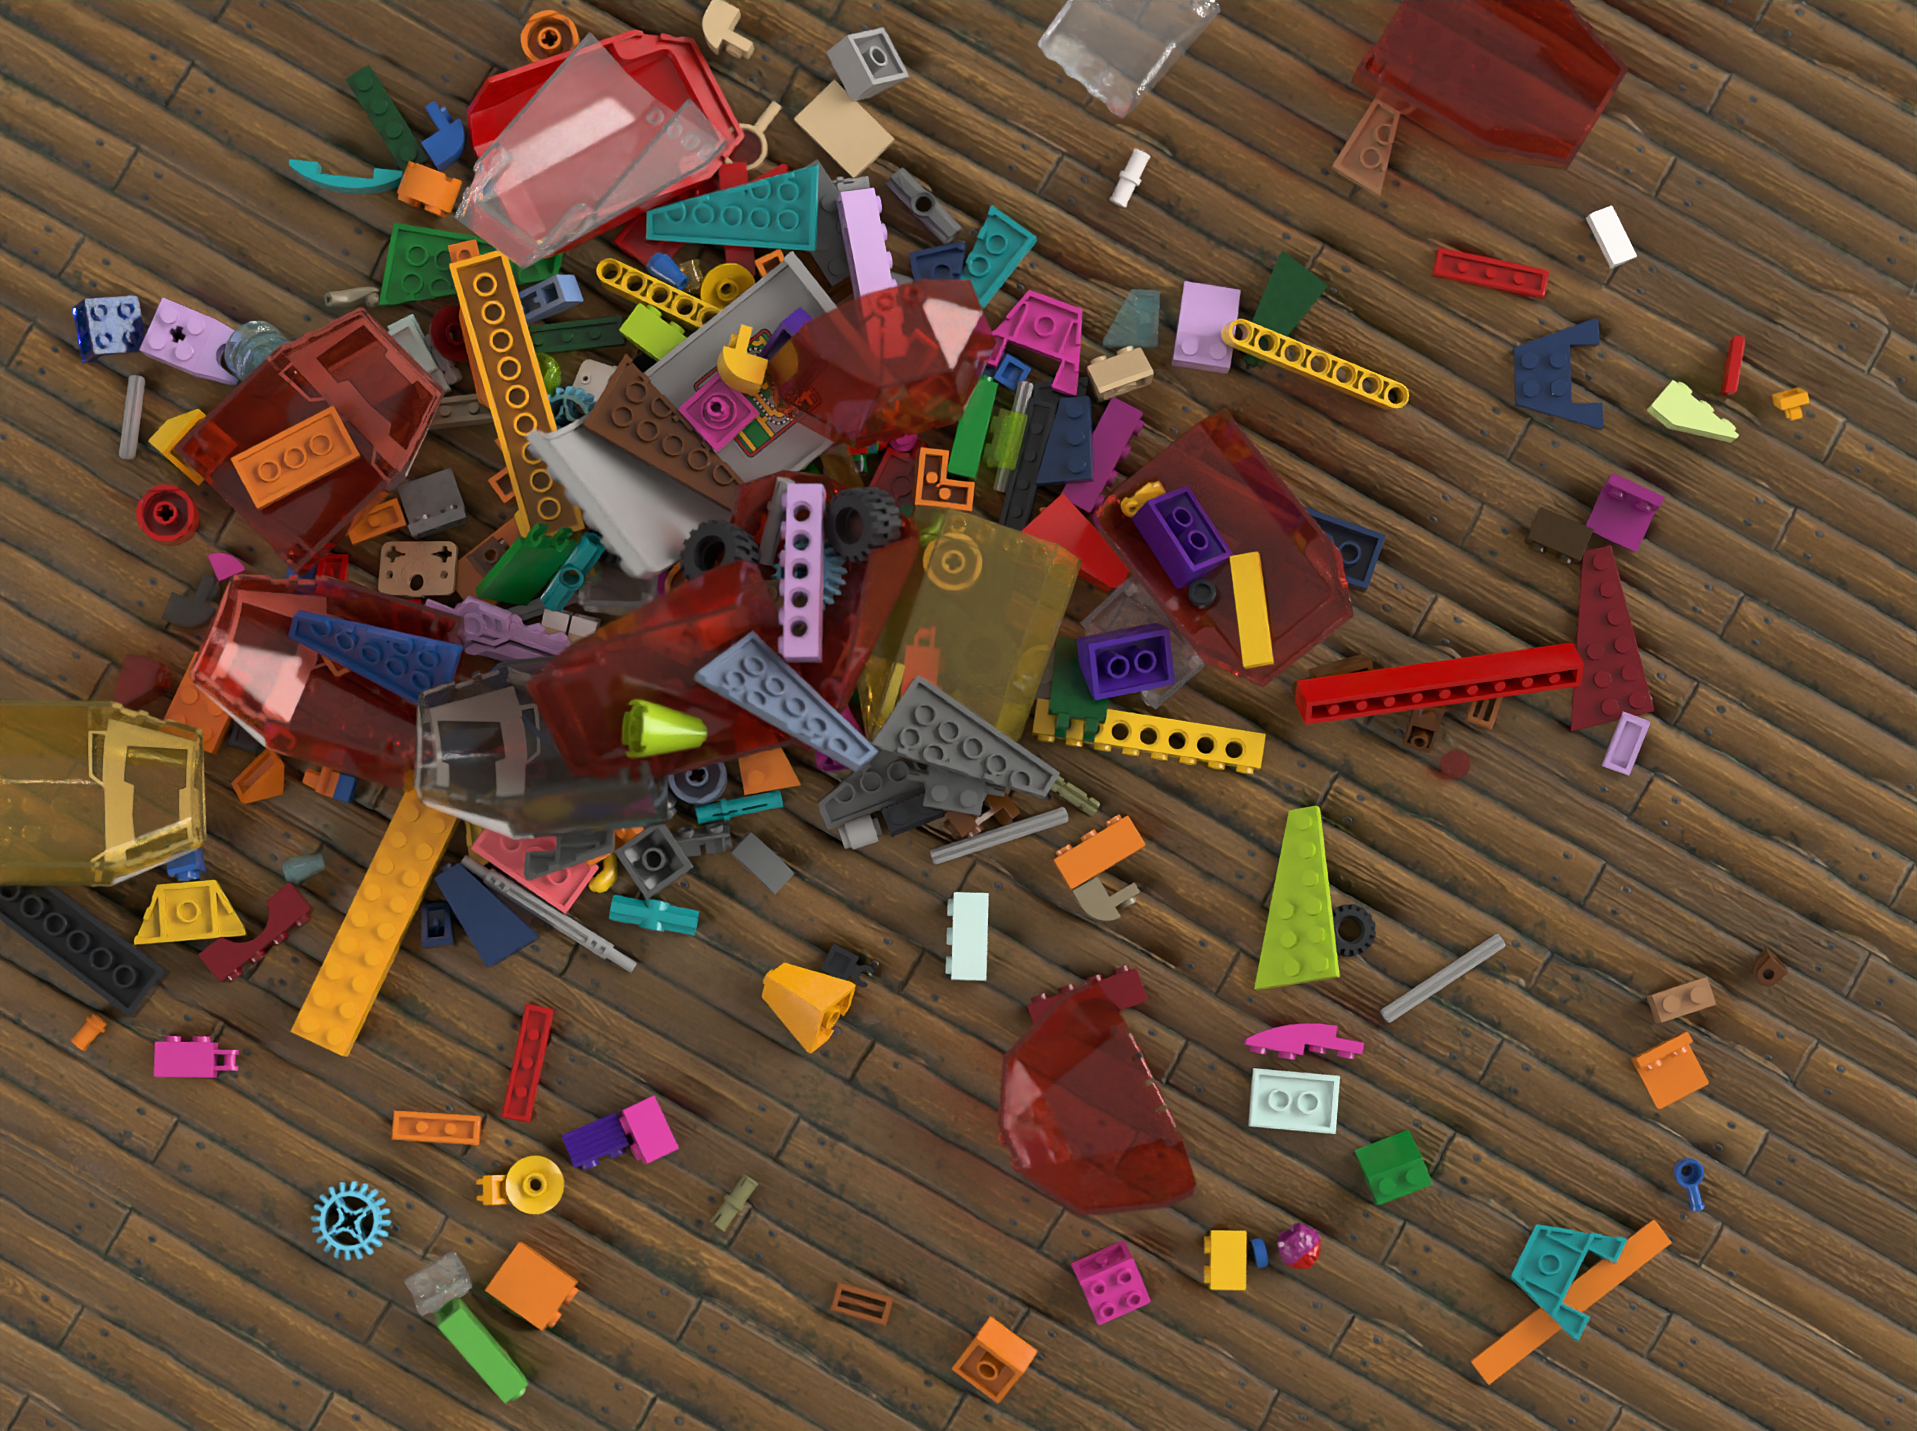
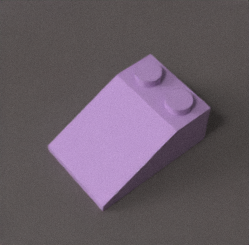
(1200, 325)

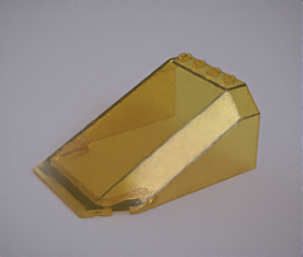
(971, 620)

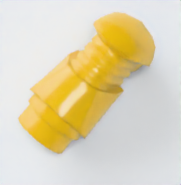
(1147, 492)

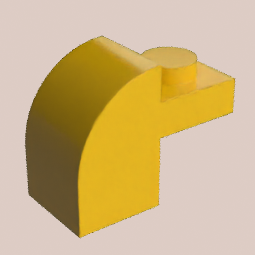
(739, 369)

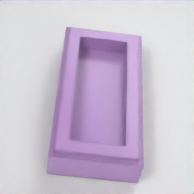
(1625, 743)

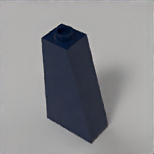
(486, 919)

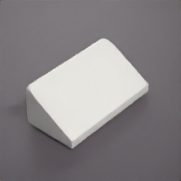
(1611, 236)

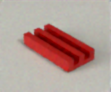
(1733, 366)

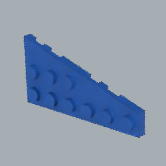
(386, 657)

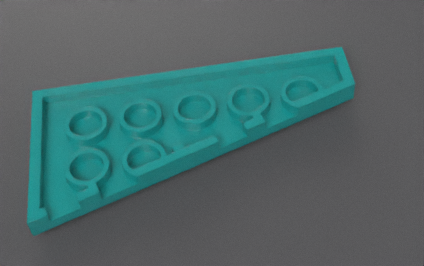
(761, 213)

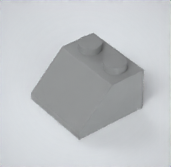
(867, 63)

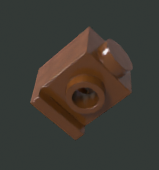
(478, 557)

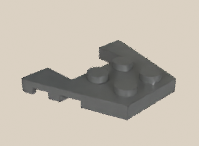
(568, 852)

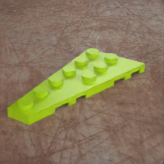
(1300, 925)

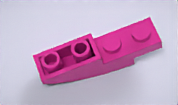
(1292, 1038)

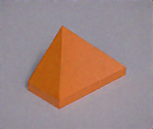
(261, 778)

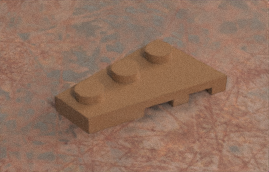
(1369, 148)

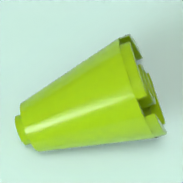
(659, 730)

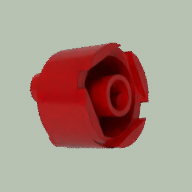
(156, 503)

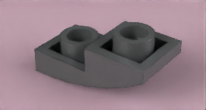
(762, 862)

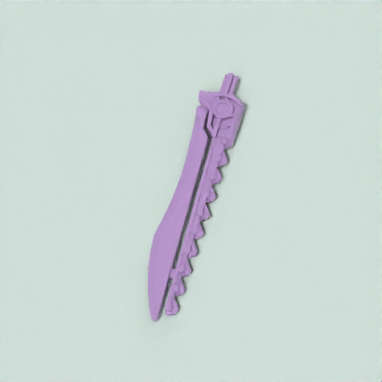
(490, 625)

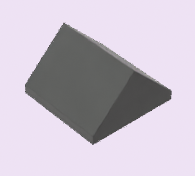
(654, 860)

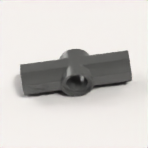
(911, 193)

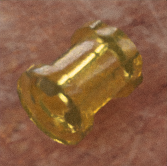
(692, 270)

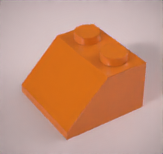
(994, 1360)

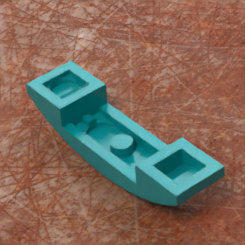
(382, 179)

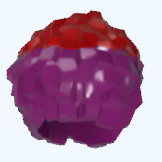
(1299, 1246)

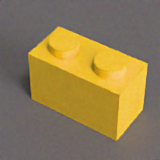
(1226, 1259)

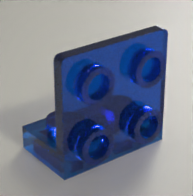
(108, 326)

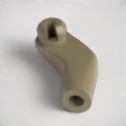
(353, 297)

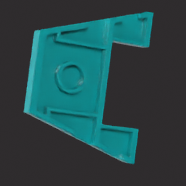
(1551, 1265)

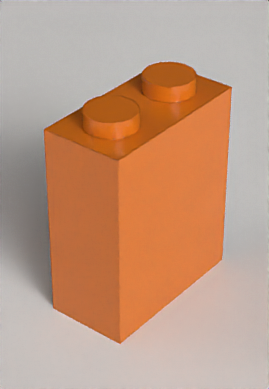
(533, 1286)

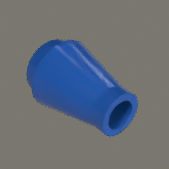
(665, 270)

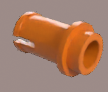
(89, 1031)

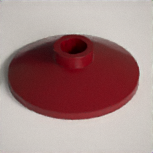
(442, 323)

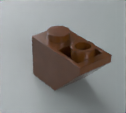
(1423, 728)

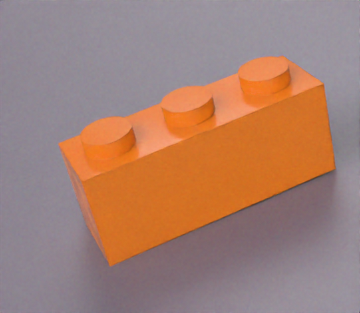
(1098, 851)

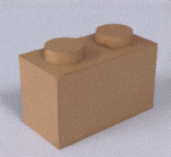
(1681, 1000)

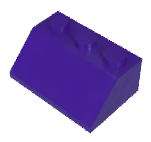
(1181, 536)
(1126, 660)

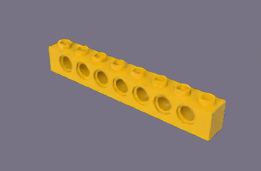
(1249, 742)

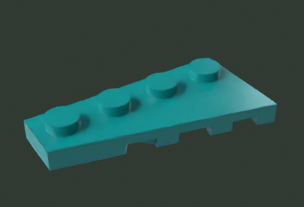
(996, 254)

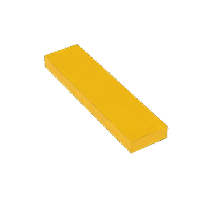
(1251, 610)

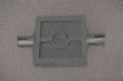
(953, 790)

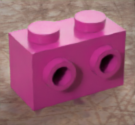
(648, 1130)

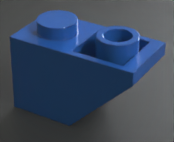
(187, 866)

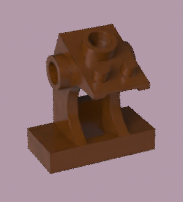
(969, 825)

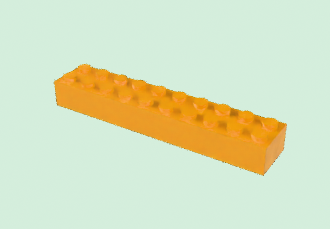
(512, 386)
(375, 925)

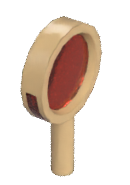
(754, 146)

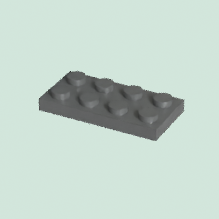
(830, 252)

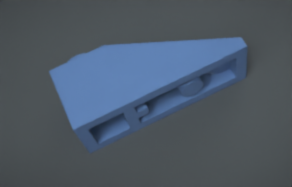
(550, 297)

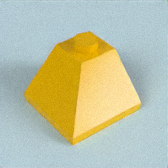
(172, 433)

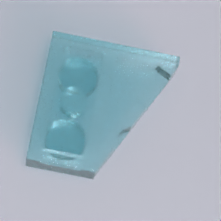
(1136, 322)

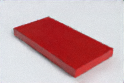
(633, 236)

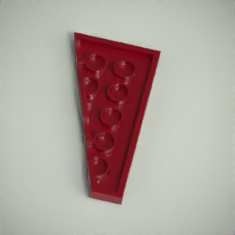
(1607, 645)

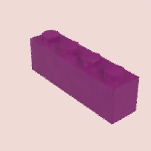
(1109, 446)

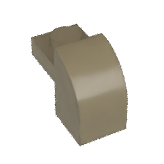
(1098, 905)

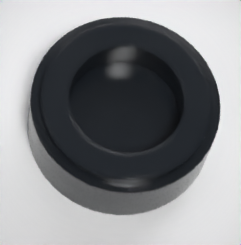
(1201, 593)

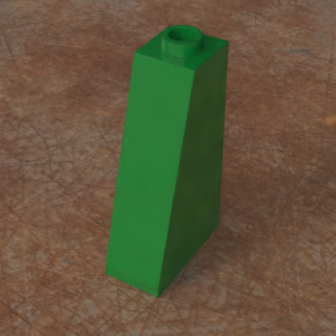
(972, 432)

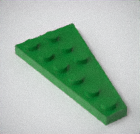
(420, 267)

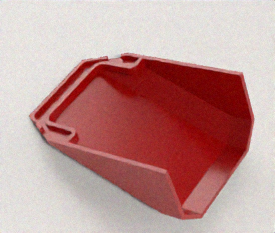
(661, 64)

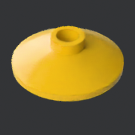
(731, 273)
(519, 1184)

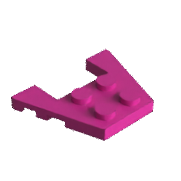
(1046, 329)

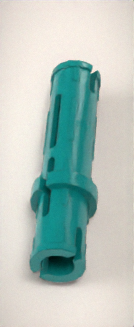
(739, 806)

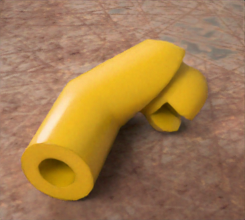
(606, 877)

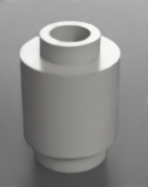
(860, 832)

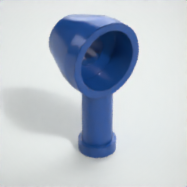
(1690, 1180)

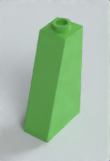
(480, 1349)

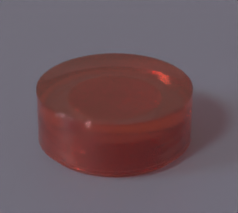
(1455, 764)

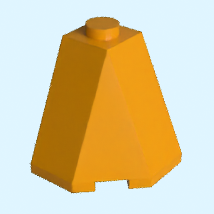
(807, 1002)

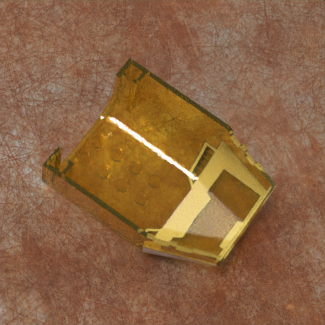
(95, 792)

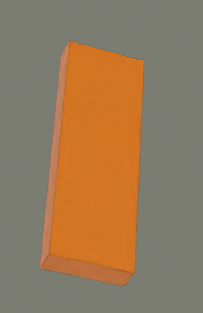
(436, 1127)

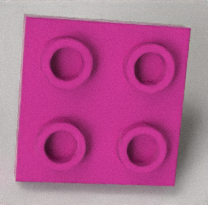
(718, 412)

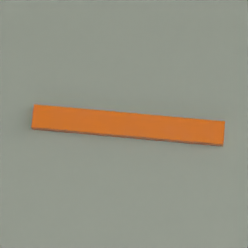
(1581, 1295)

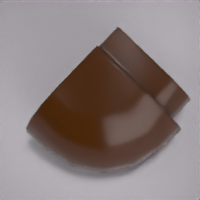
(1768, 968)

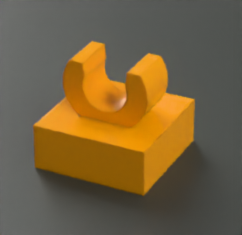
(1791, 401)
(493, 1190)

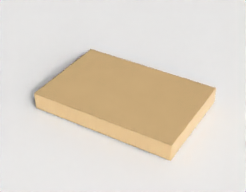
(844, 130)

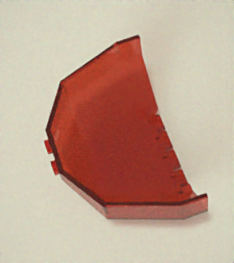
(885, 363)
(1083, 1115)

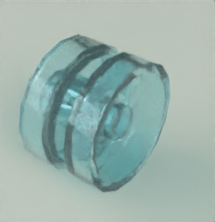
(251, 346)

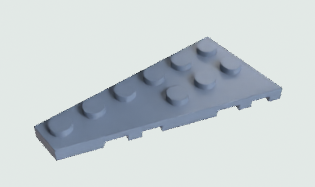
(772, 690)

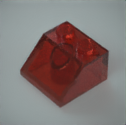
(141, 681)

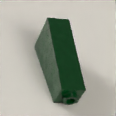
(1285, 302)

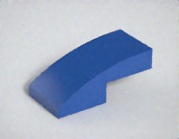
(1008, 372)

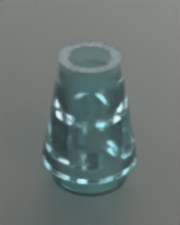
(302, 867)

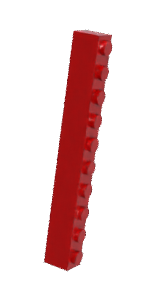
(1438, 683)

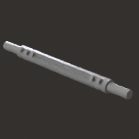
(548, 913)

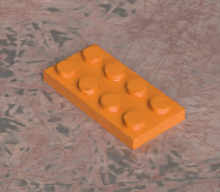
(295, 458)

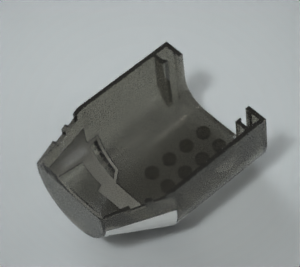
(497, 766)

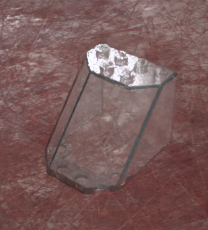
(1124, 44)

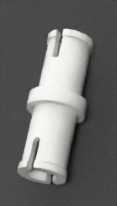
(1129, 178)

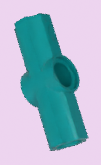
(580, 560)
(654, 915)

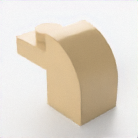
(718, 30)

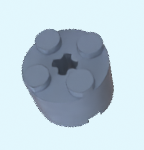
(700, 793)

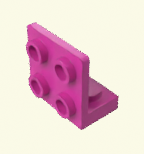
(1111, 1282)

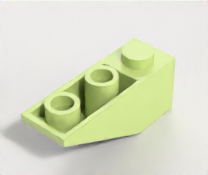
(1684, 413)

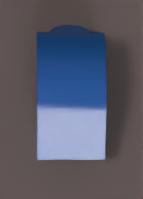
(447, 144)

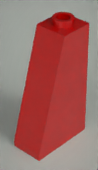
(1067, 527)

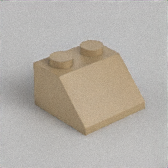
(1119, 374)

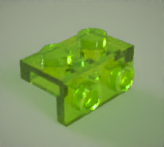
(1007, 440)

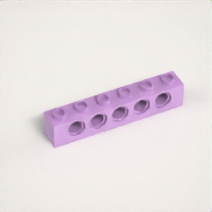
(809, 646)

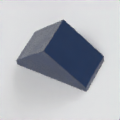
(437, 925)

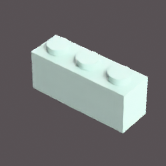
(968, 936)

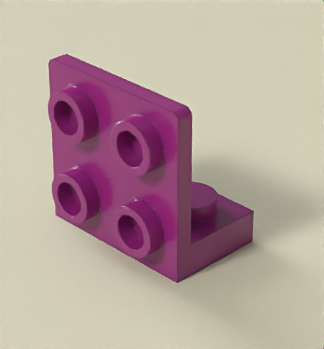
(1623, 512)

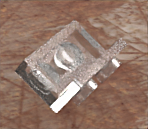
(439, 1283)

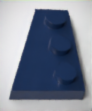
(1069, 446)

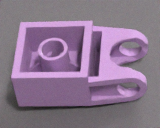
(198, 352)

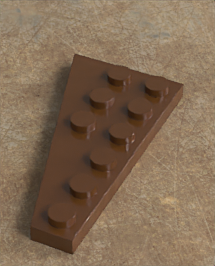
(654, 431)

